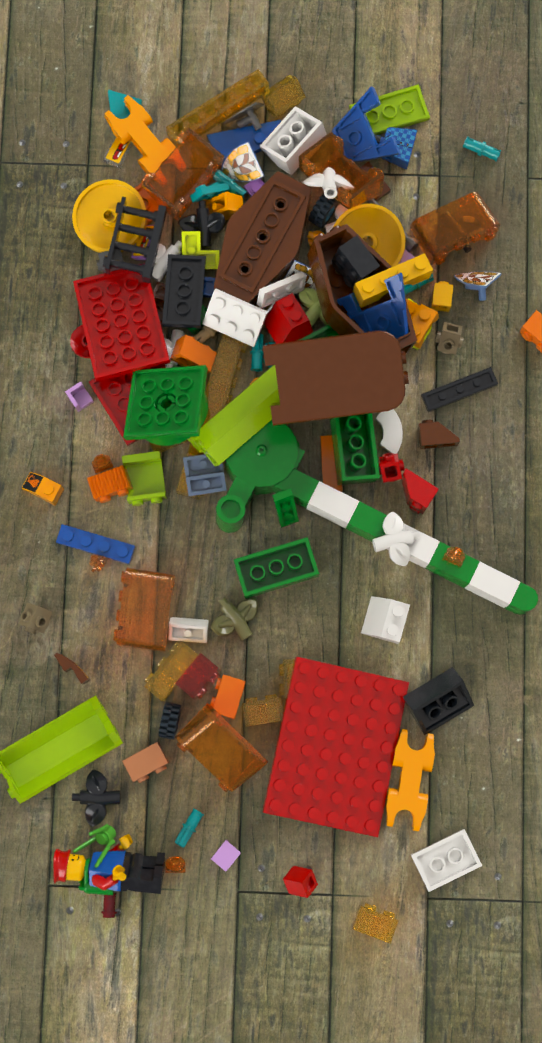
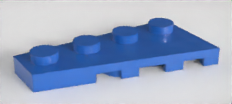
(231, 139)

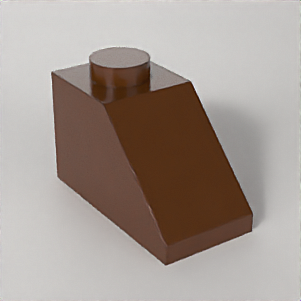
(435, 435)

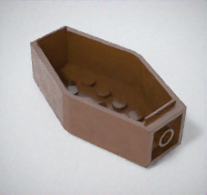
(268, 258)
(332, 286)

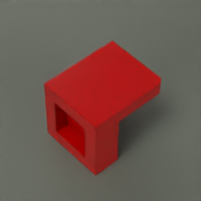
(300, 881)

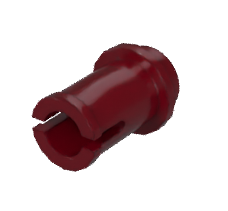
(109, 906)

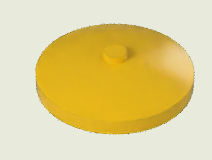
(96, 214)
(378, 229)

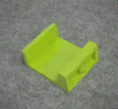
(146, 478)

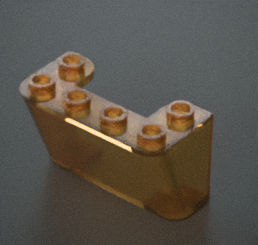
(330, 153)
(454, 226)
(144, 610)

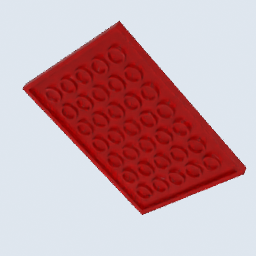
(336, 747)

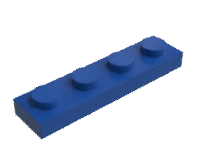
(95, 544)

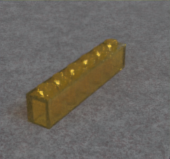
(220, 106)

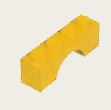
(374, 287)

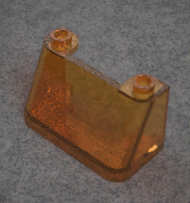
(184, 170)
(220, 748)

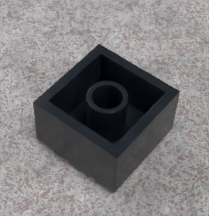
(354, 262)

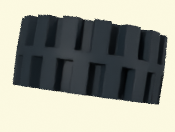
(323, 211)

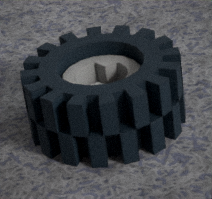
(169, 720)

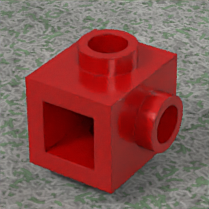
(391, 467)

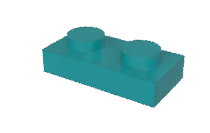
(207, 192)

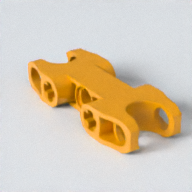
(136, 130)
(407, 795)

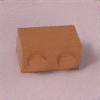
(146, 762)

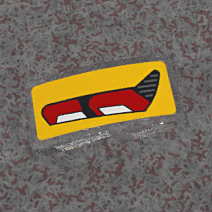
(117, 153)

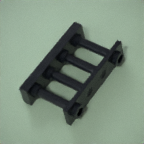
(149, 252)

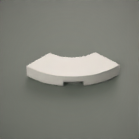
(391, 429)

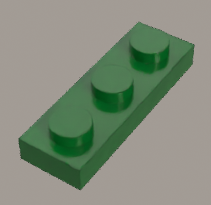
(285, 507)

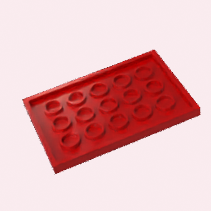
(120, 323)

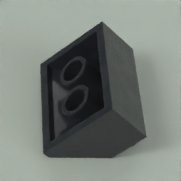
(438, 700)

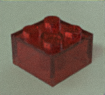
(198, 677)

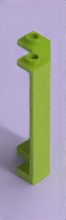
(238, 419)
(58, 749)

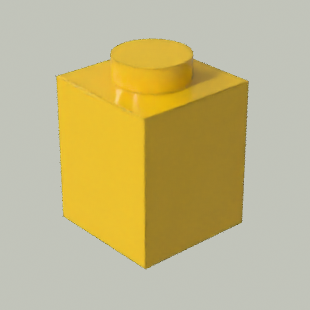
(442, 296)

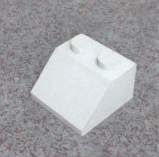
(385, 619)

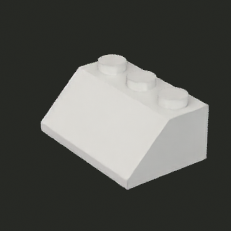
(292, 138)

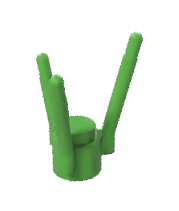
(104, 835)

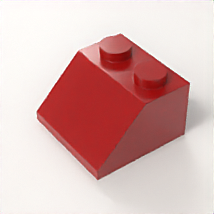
(287, 320)
(417, 491)

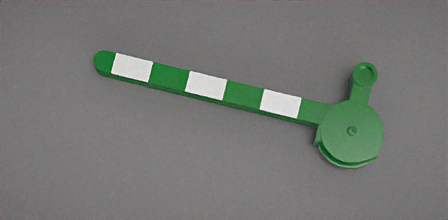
(271, 464)

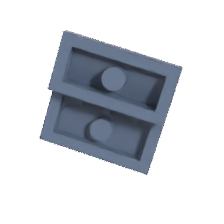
(203, 476)

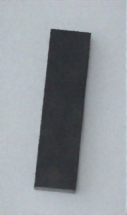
(459, 389)

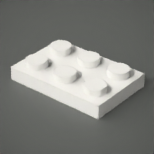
(234, 317)
(446, 860)

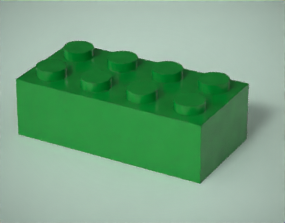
(355, 449)
(276, 568)

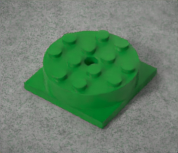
(166, 404)

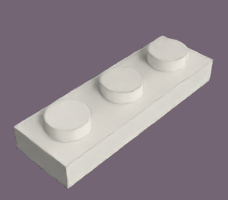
(280, 289)

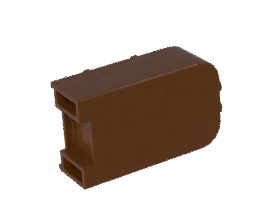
(337, 376)

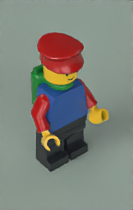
(116, 872)

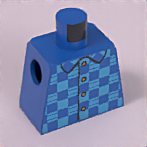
(405, 140)

